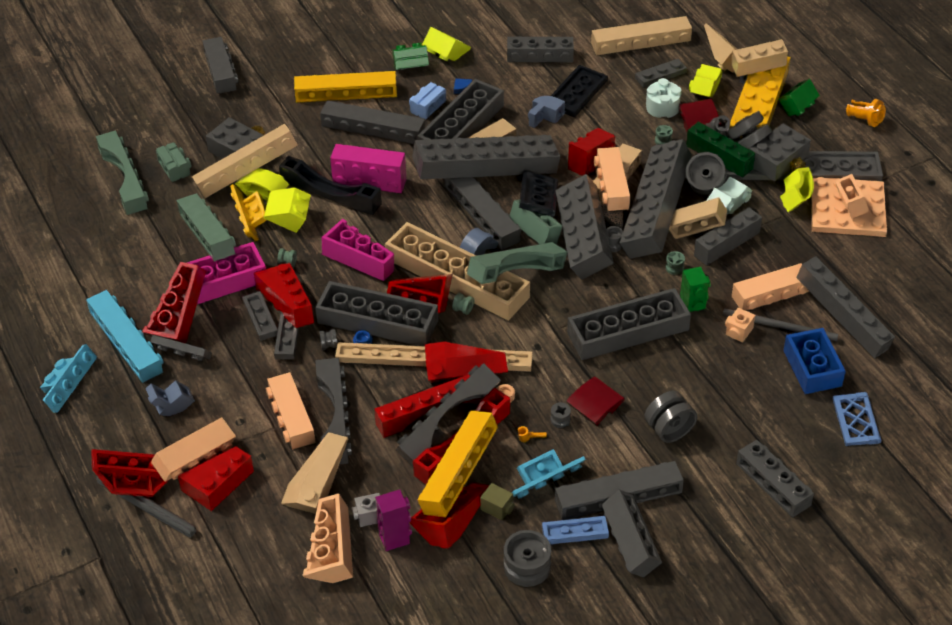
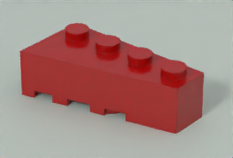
(286, 293)
(178, 304)

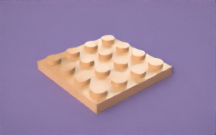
(831, 215)

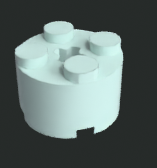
(663, 99)

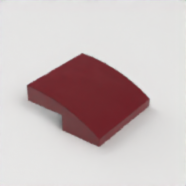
(697, 111)
(595, 400)

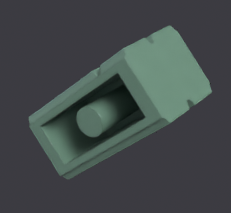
(173, 161)

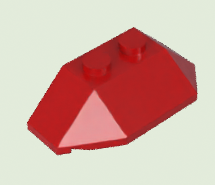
(127, 472)

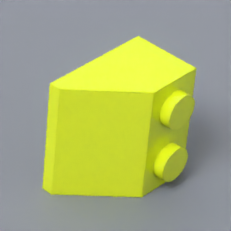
(444, 45)
(287, 208)

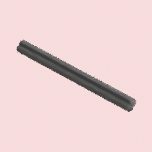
(159, 512)

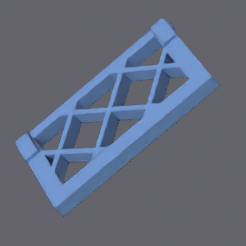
(851, 399)

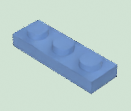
(575, 530)

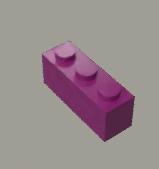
(393, 519)

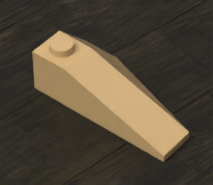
(721, 48)
(316, 475)

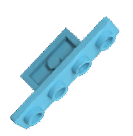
(66, 377)
(542, 469)

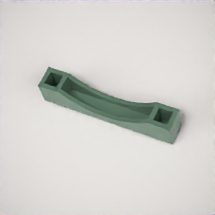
(131, 191)
(490, 266)

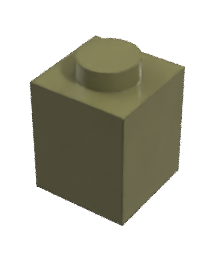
(497, 501)

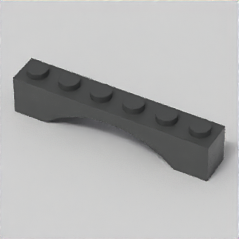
(329, 381)
(477, 386)

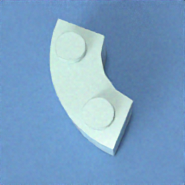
(732, 194)

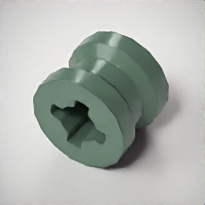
(663, 134)
(287, 257)
(675, 263)
(463, 303)

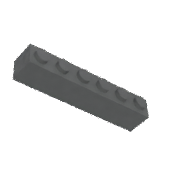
(371, 122)
(484, 210)
(845, 307)
(643, 484)

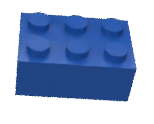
(814, 360)

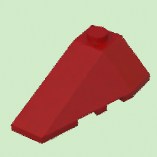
(451, 361)

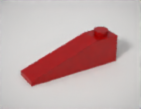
(447, 530)

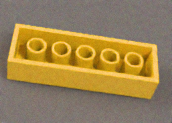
(761, 93)

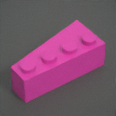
(357, 251)

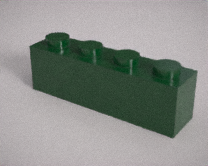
(734, 156)

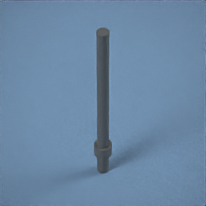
(782, 325)

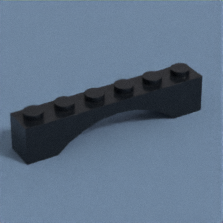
(360, 197)

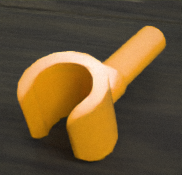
(525, 435)

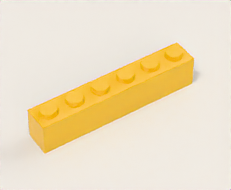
(345, 86)
(457, 464)

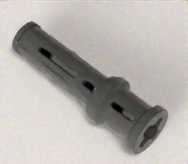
(715, 123)

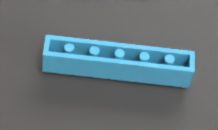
(125, 336)

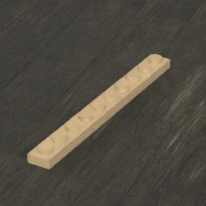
(412, 355)

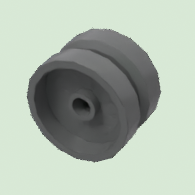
(749, 131)
(704, 164)
(670, 416)
(527, 558)

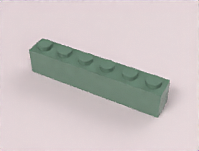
(206, 227)

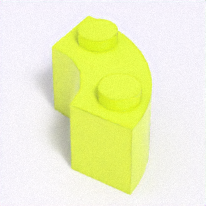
(706, 81)
(261, 181)
(798, 188)

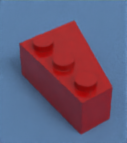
(582, 152)
(426, 289)
(217, 477)

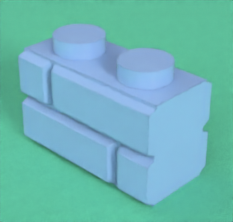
(427, 100)

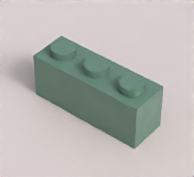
(536, 225)

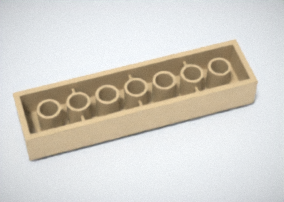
(431, 256)

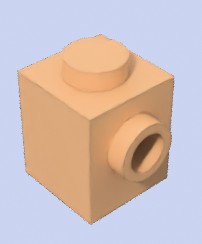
(739, 324)

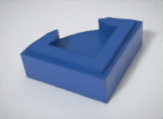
(460, 85)

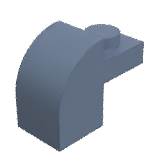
(546, 108)
(478, 241)
(171, 400)

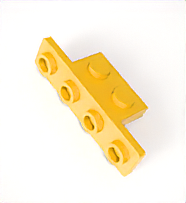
(251, 211)

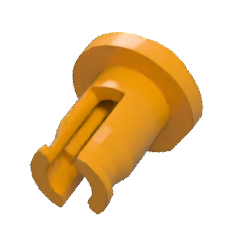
(872, 112)

